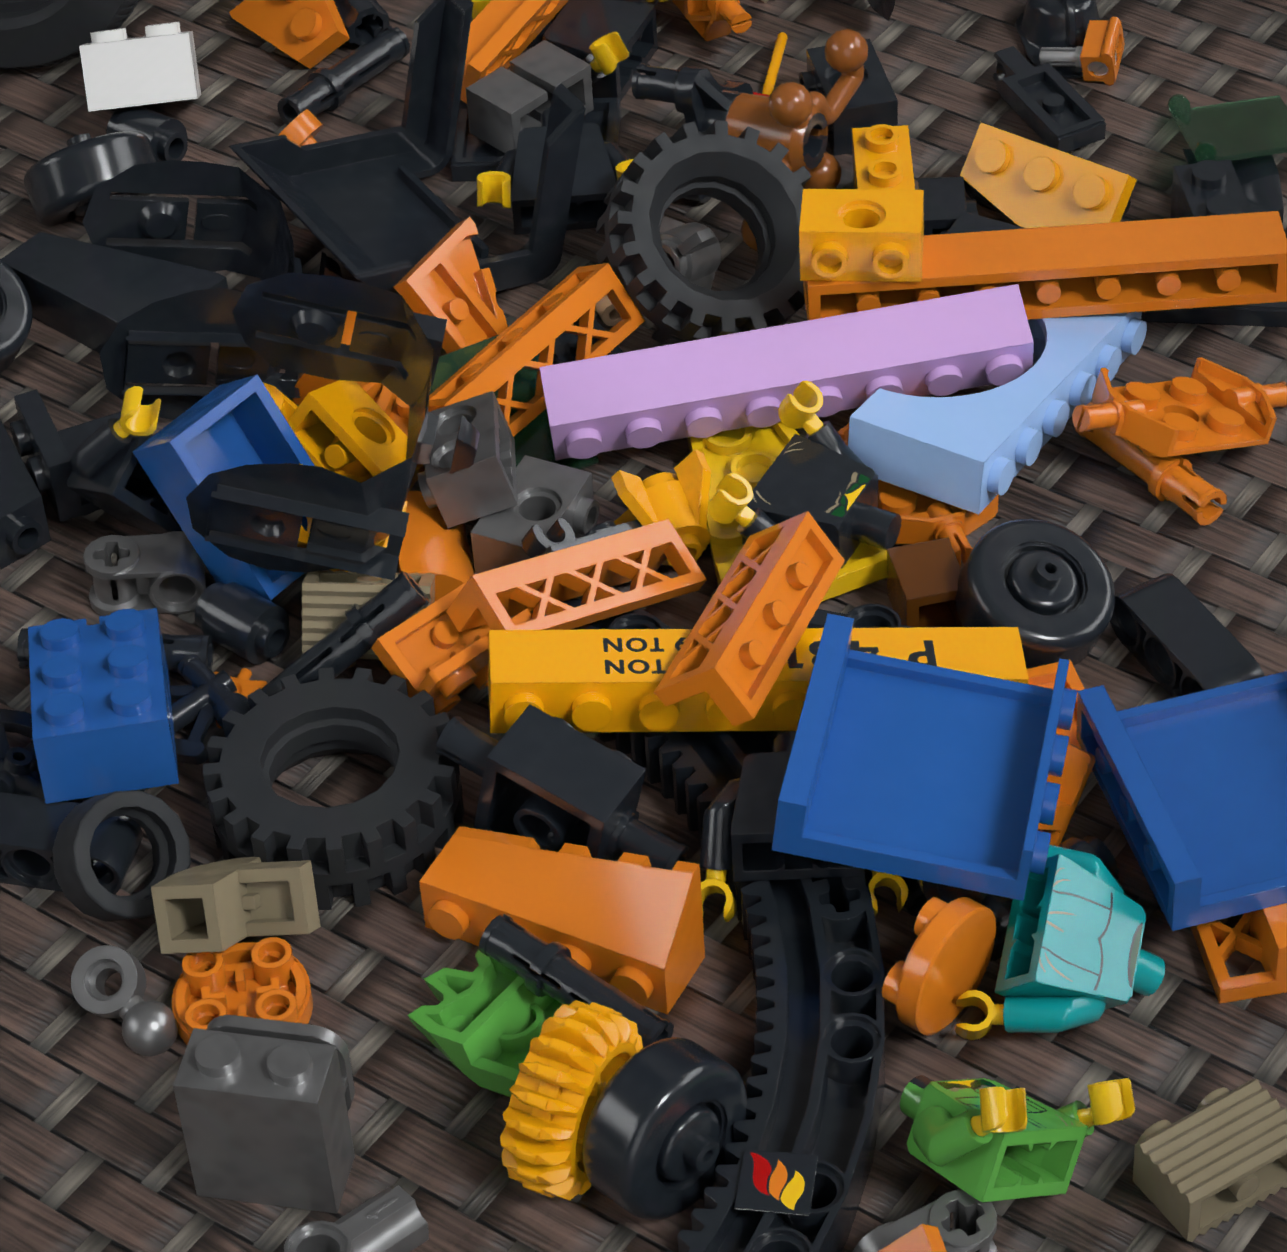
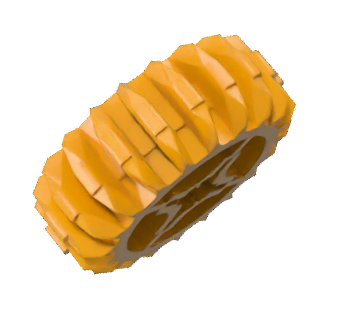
(557, 1092)

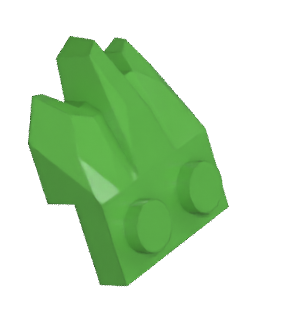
(483, 1021)

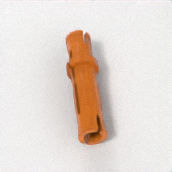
(1166, 476)

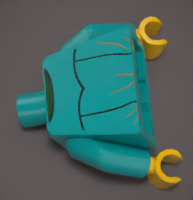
(1067, 951)

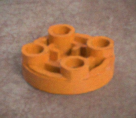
(942, 964)
(242, 981)

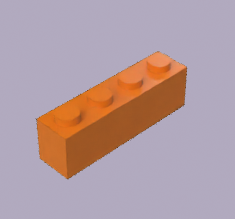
(616, 917)

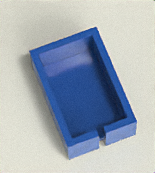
(222, 431)
(101, 705)

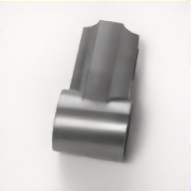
(379, 1225)

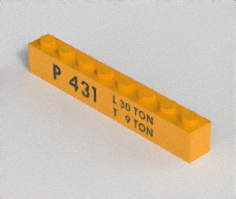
(610, 675)

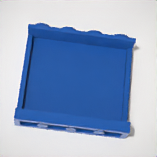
(923, 769)
(1198, 793)

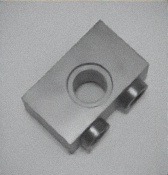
(544, 495)

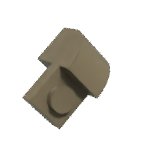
(231, 900)

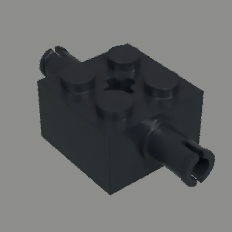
(558, 788)

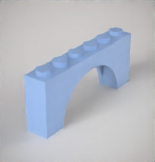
(976, 443)

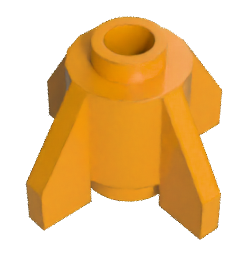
(671, 496)

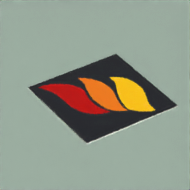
(776, 1182)

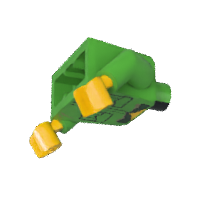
(999, 1139)

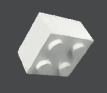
(139, 69)

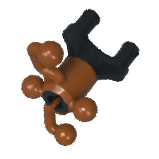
(787, 116)

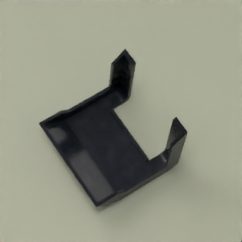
(366, 190)

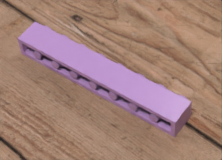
(745, 375)

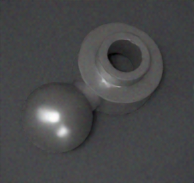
(146, 1025)

